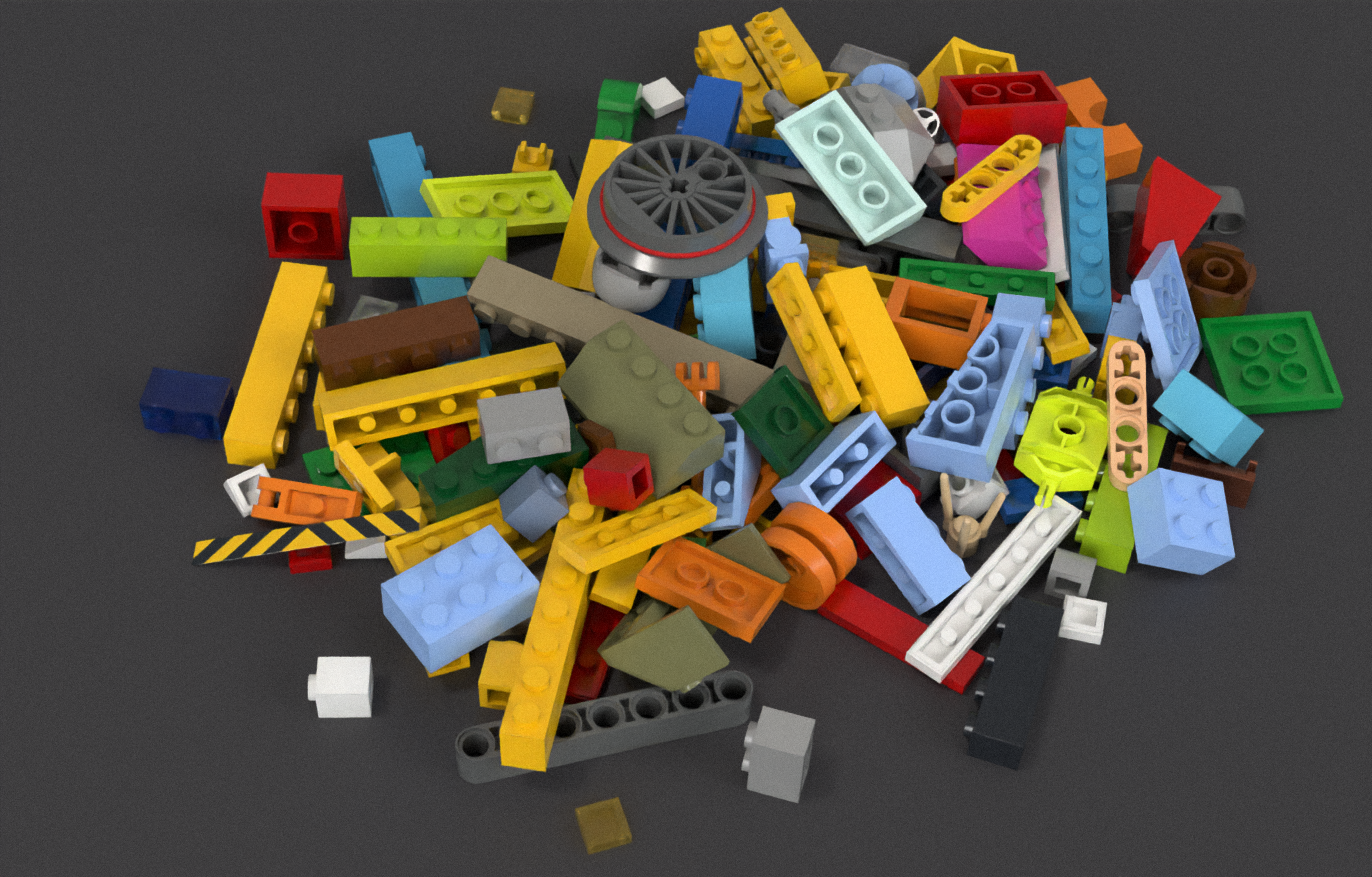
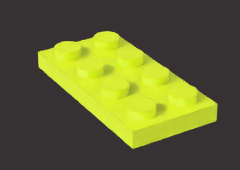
(529, 200)

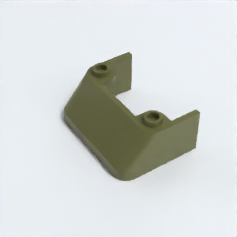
(671, 643)

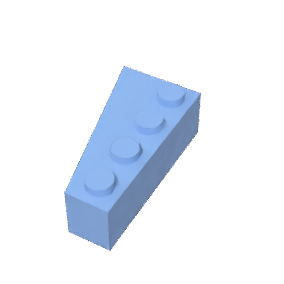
(974, 412)

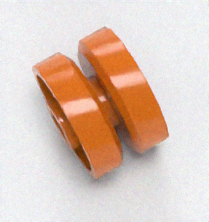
(812, 551)

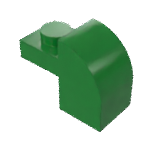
(618, 109)

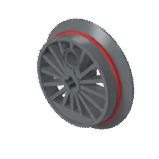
(634, 202)

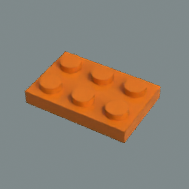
(712, 587)

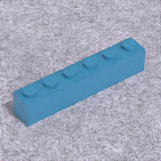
(1086, 227)

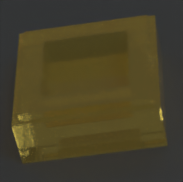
(513, 105)
(603, 825)

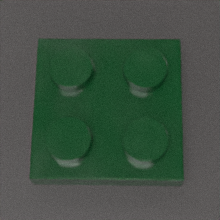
(783, 421)

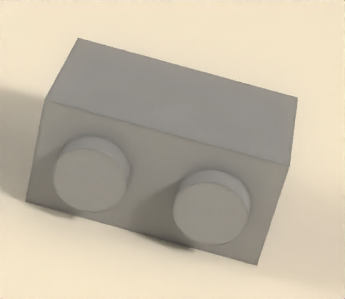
(524, 425)
(778, 753)

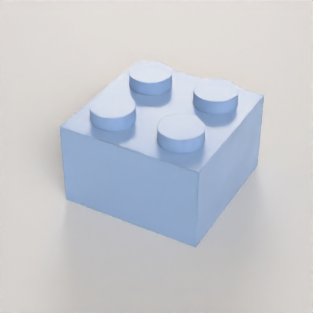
(1180, 522)

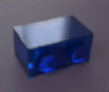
(187, 403)

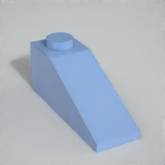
(732, 478)

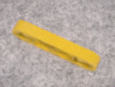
(984, 173)

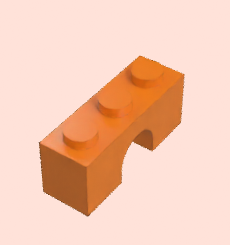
(1087, 110)

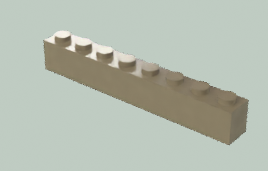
(571, 318)

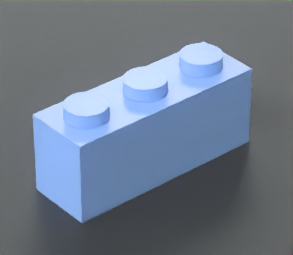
(837, 463)
(908, 546)

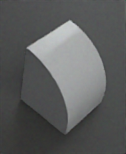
(1069, 574)

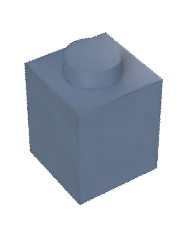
(534, 503)

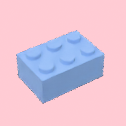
(460, 598)

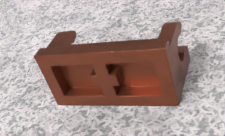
(1236, 481)

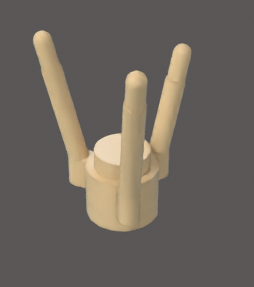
(965, 531)

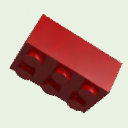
(1000, 106)

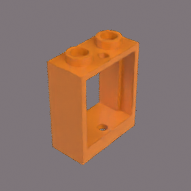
(940, 305)

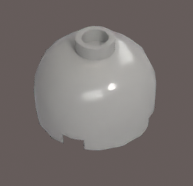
(625, 287)

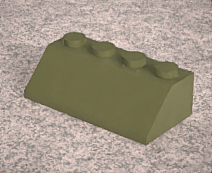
(644, 405)

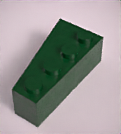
(468, 481)

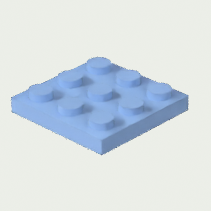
(1167, 313)

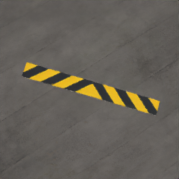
(307, 536)

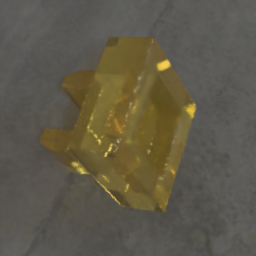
(821, 250)

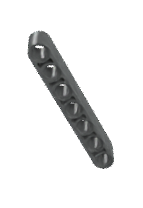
(629, 727)

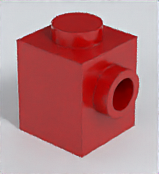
(618, 479)

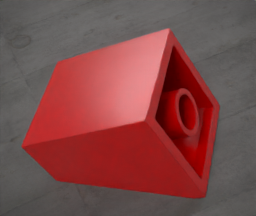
(1167, 209)

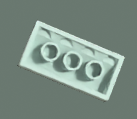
(851, 169)

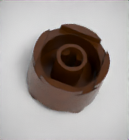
(1218, 280)

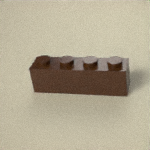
(396, 343)

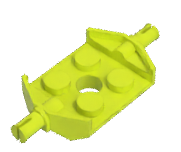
(1060, 459)

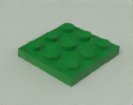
(1270, 362)

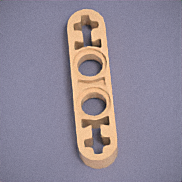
(1131, 415)

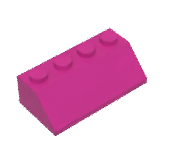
(1011, 227)

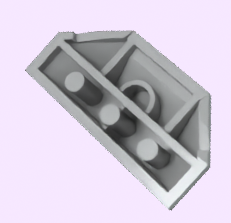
(891, 125)

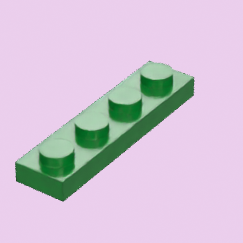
(981, 279)

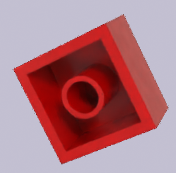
(305, 216)

